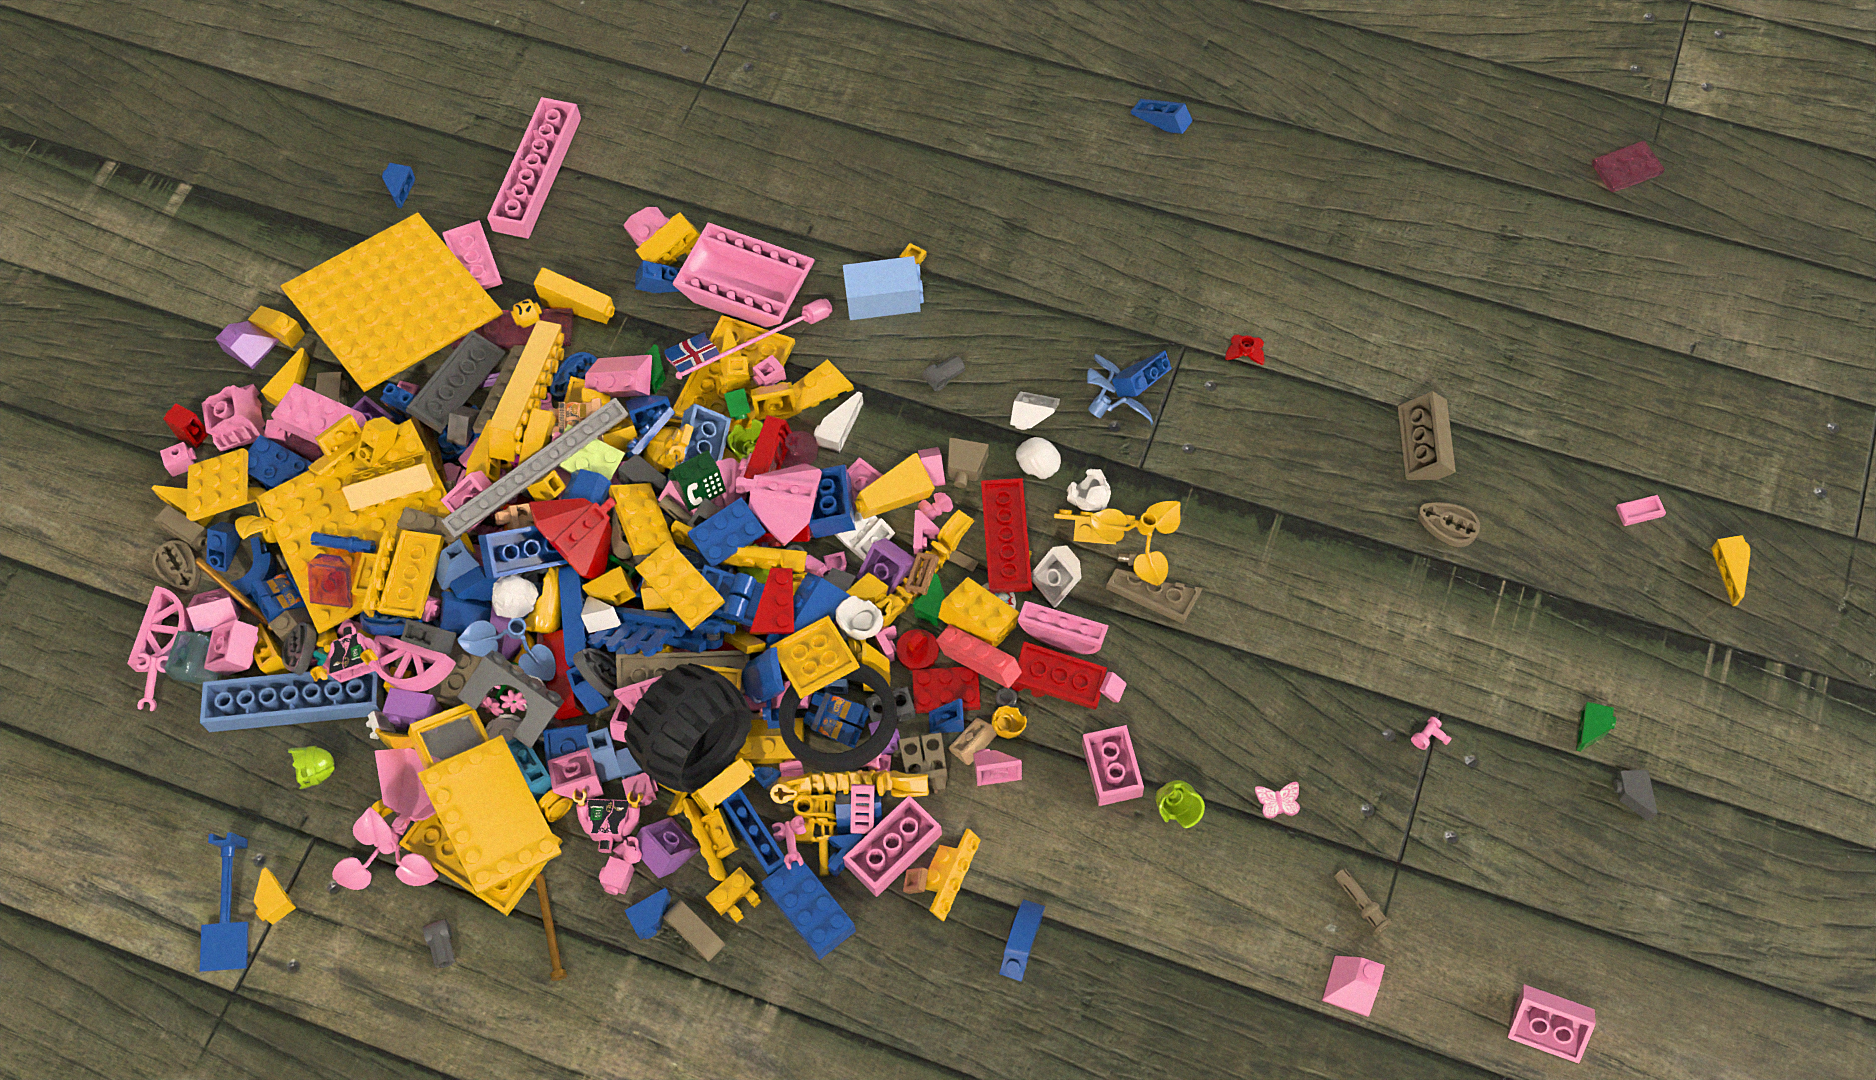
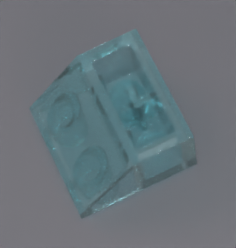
(188, 658)

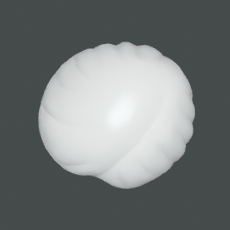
(1038, 457)
(859, 618)

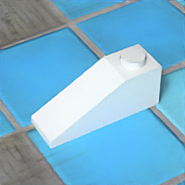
(837, 425)

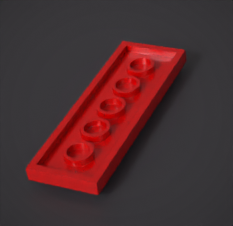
(1006, 536)

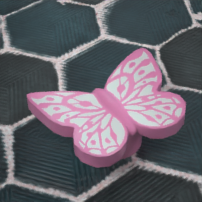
(1277, 801)

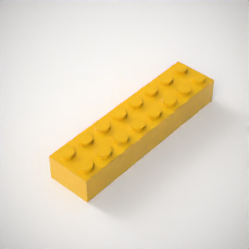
(525, 390)

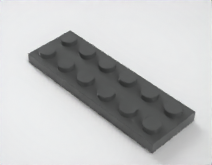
(455, 381)

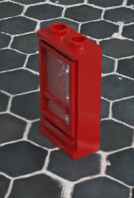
(769, 448)

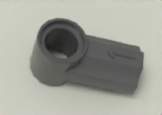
(940, 375)
(438, 938)

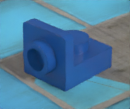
(771, 715)

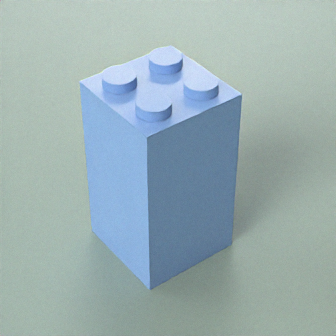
(883, 288)

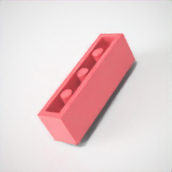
(979, 656)

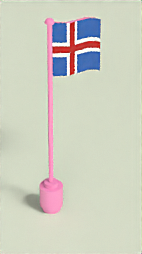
(700, 351)

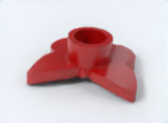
(1246, 346)

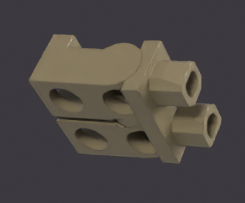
(934, 760)

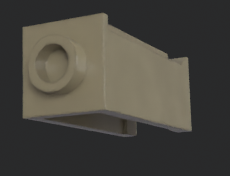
(182, 528)

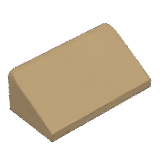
(972, 739)

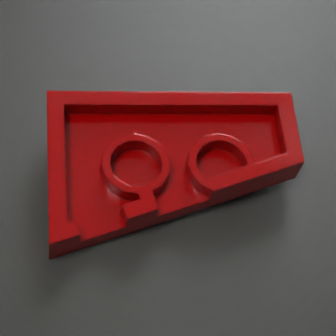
(776, 606)

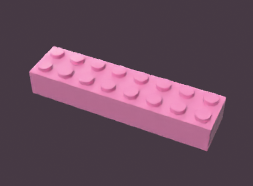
(534, 168)

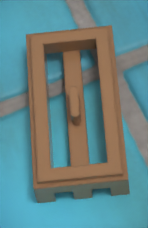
(928, 566)

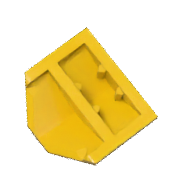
(394, 740)

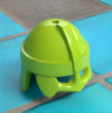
(745, 439)
(311, 765)
(1180, 802)

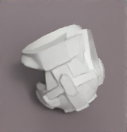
(1091, 493)
(513, 596)

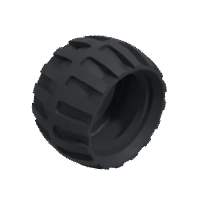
(688, 727)

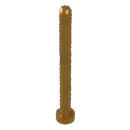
(233, 591)
(557, 973)

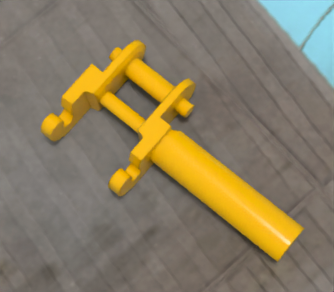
(823, 843)

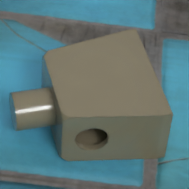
(966, 460)

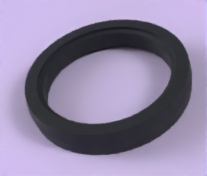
(849, 759)

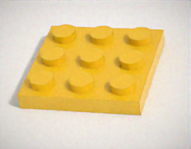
(217, 484)
(815, 657)

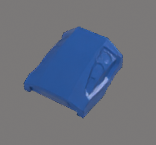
(587, 485)
(460, 613)
(763, 677)

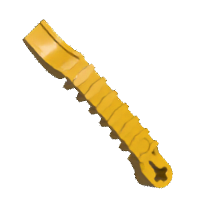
(947, 543)
(899, 783)

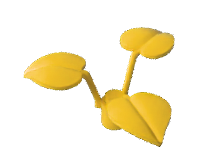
(1164, 516)
(252, 524)

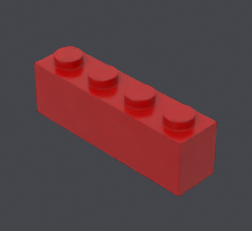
(560, 683)

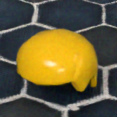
(1008, 722)

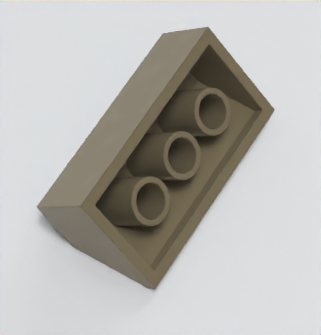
(1426, 438)

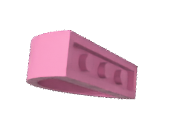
(151, 625)
(1062, 629)
(440, 668)

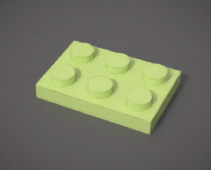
(594, 457)

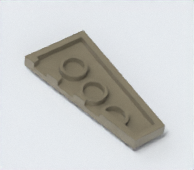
(1167, 599)

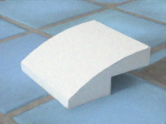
(866, 532)

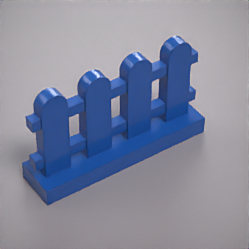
(643, 625)

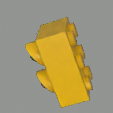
(978, 613)

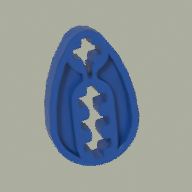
(570, 368)
(384, 624)

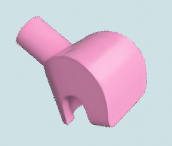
(880, 763)

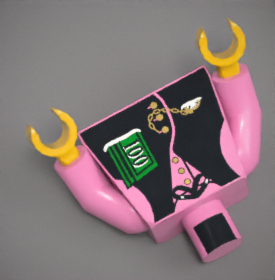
(348, 657)
(608, 819)

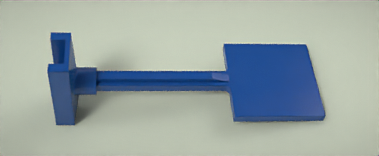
(226, 943)

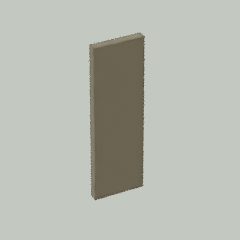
(963, 561)

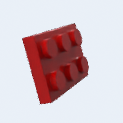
(943, 685)

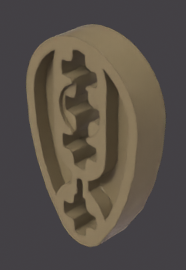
(1448, 534)
(167, 571)

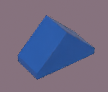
(947, 718)

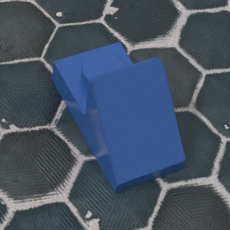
(843, 844)

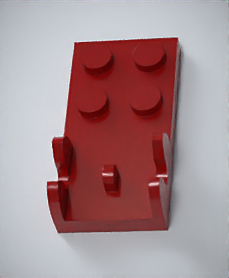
(1059, 676)

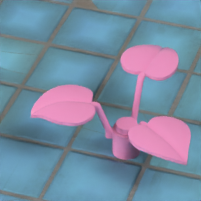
(373, 829)

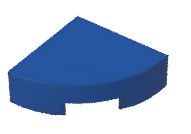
(766, 775)

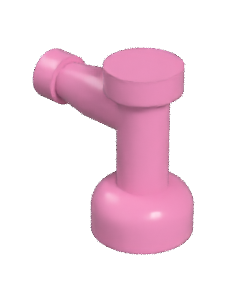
(1421, 739)

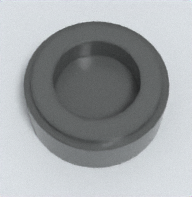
(1006, 697)

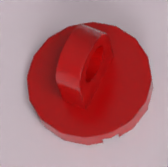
(917, 649)

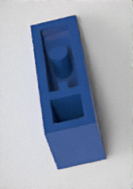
(1165, 115)

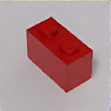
(186, 425)

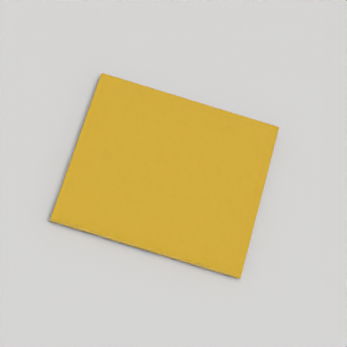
(391, 301)
(319, 505)

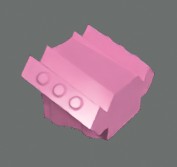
(234, 416)

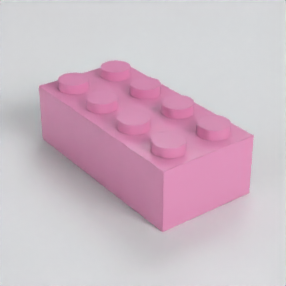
(310, 413)
(892, 846)

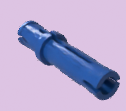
(352, 544)

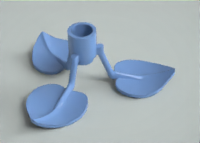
(1102, 401)
(481, 638)

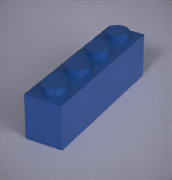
(753, 832)

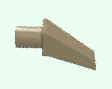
(1129, 557)

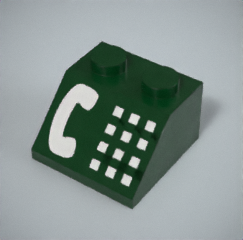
(697, 480)

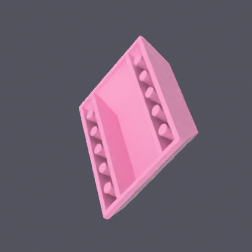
(742, 276)

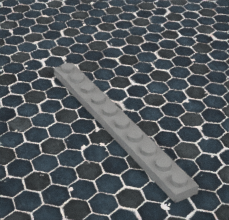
(534, 468)

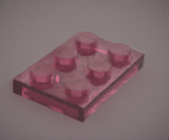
(1628, 166)

